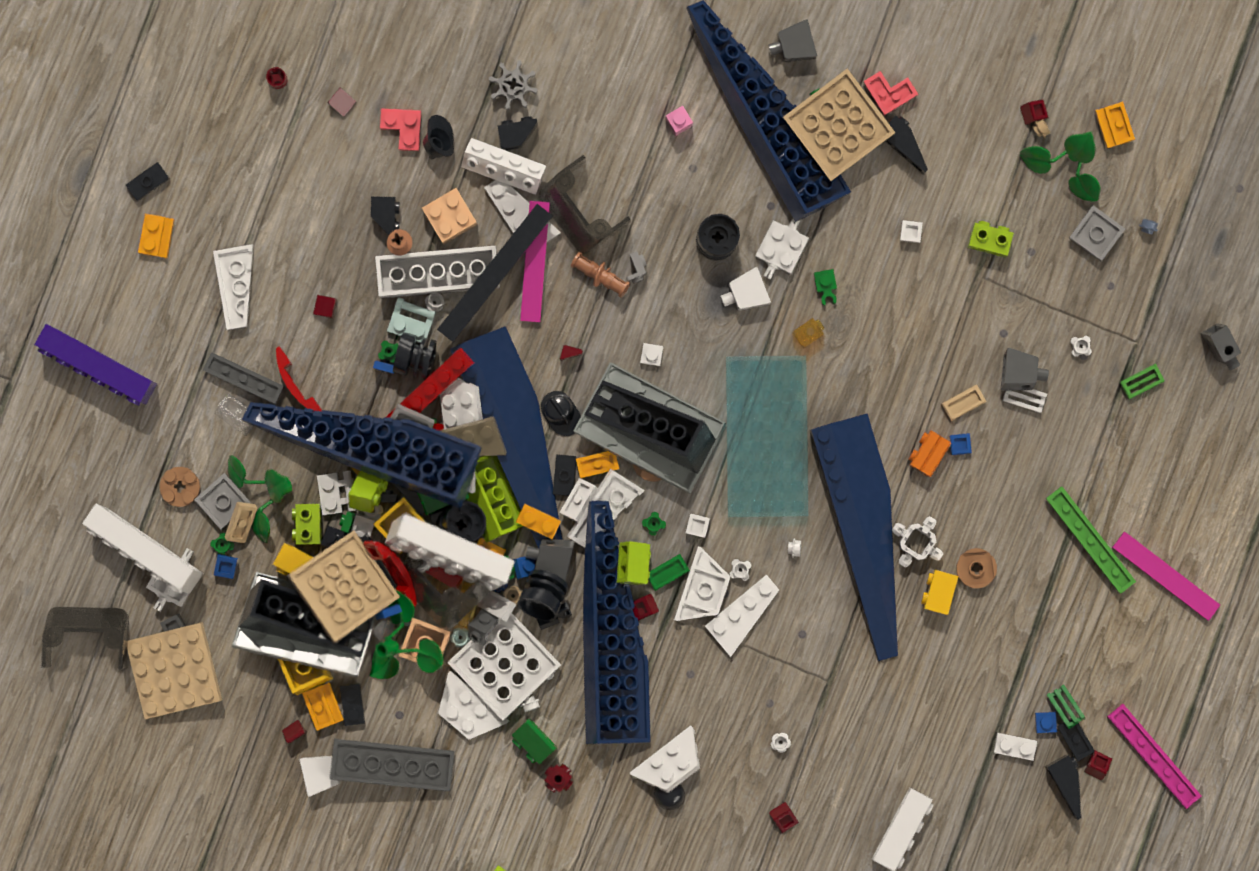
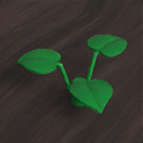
(1079, 148)
(276, 485)
(383, 660)

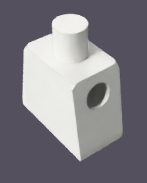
(747, 291)
(316, 774)

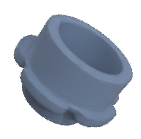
(1148, 226)

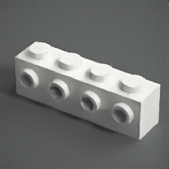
(503, 166)
(902, 829)

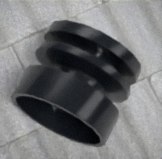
(727, 231)
(414, 356)
(469, 519)
(542, 595)

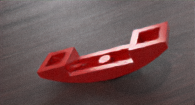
(284, 362)
(394, 566)

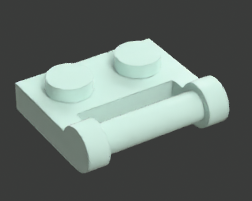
(401, 323)

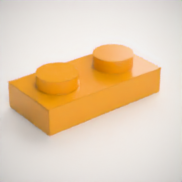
(597, 464)
(538, 521)

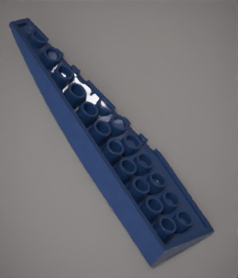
(760, 112)
(515, 406)
(382, 447)
(864, 518)
(612, 647)

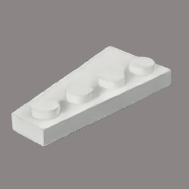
(513, 206)
(234, 280)
(614, 489)
(739, 617)

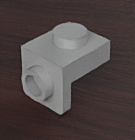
(639, 263)

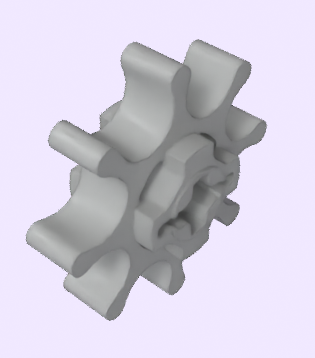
(515, 75)

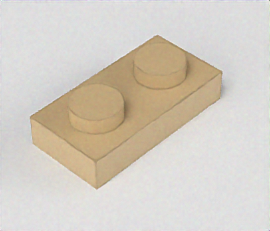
(241, 522)

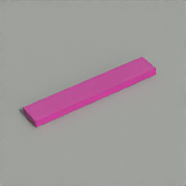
(534, 273)
(1166, 576)
(1154, 756)

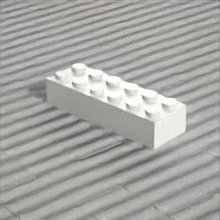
(431, 271)
(142, 548)
(448, 552)

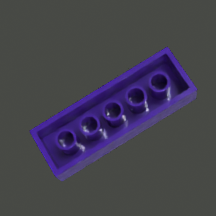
(91, 362)

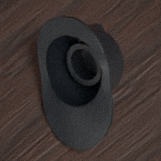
(439, 137)
(560, 412)

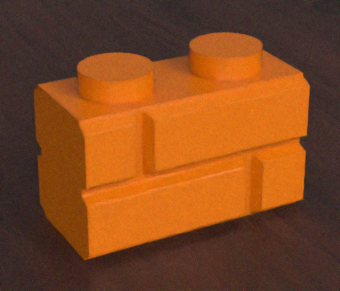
(929, 453)

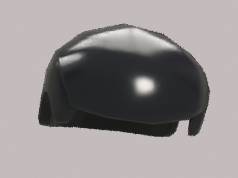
(670, 800)

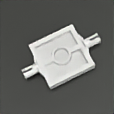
(782, 247)
(166, 593)

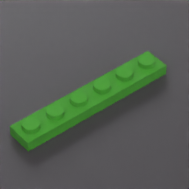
(1090, 540)

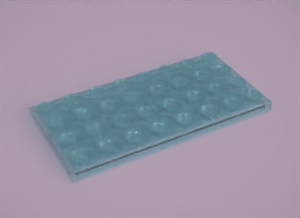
(767, 436)

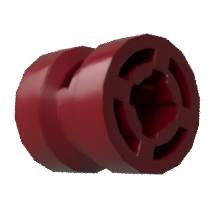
(276, 78)

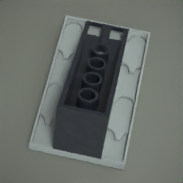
(650, 428)
(283, 627)

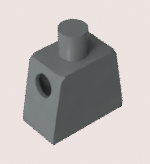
(795, 43)
(1217, 339)
(1021, 371)
(552, 556)

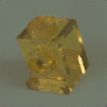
(801, 332)

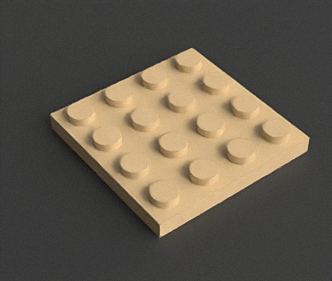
(839, 124)
(343, 586)
(173, 670)

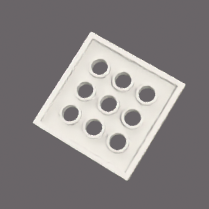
(490, 663)

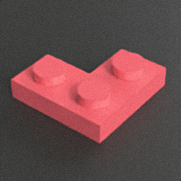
(889, 97)
(407, 122)

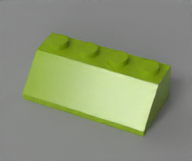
(495, 498)

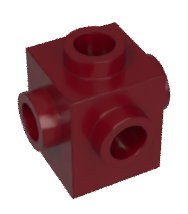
(561, 770)

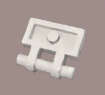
(330, 492)

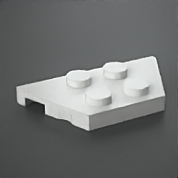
(460, 404)
(703, 588)
(466, 709)
(671, 763)

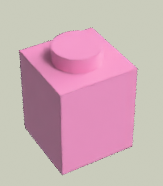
(679, 120)

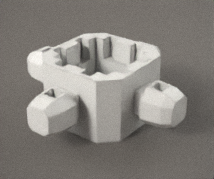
(899, 530)

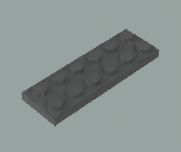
(391, 765)

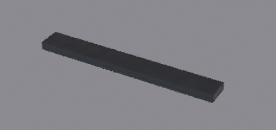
(495, 272)

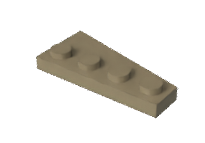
(482, 433)

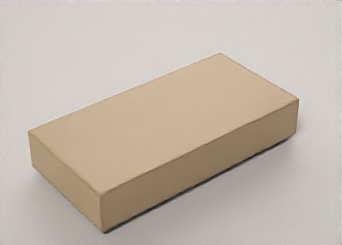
(963, 402)

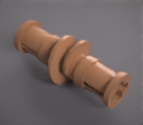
(393, 241)
(600, 275)

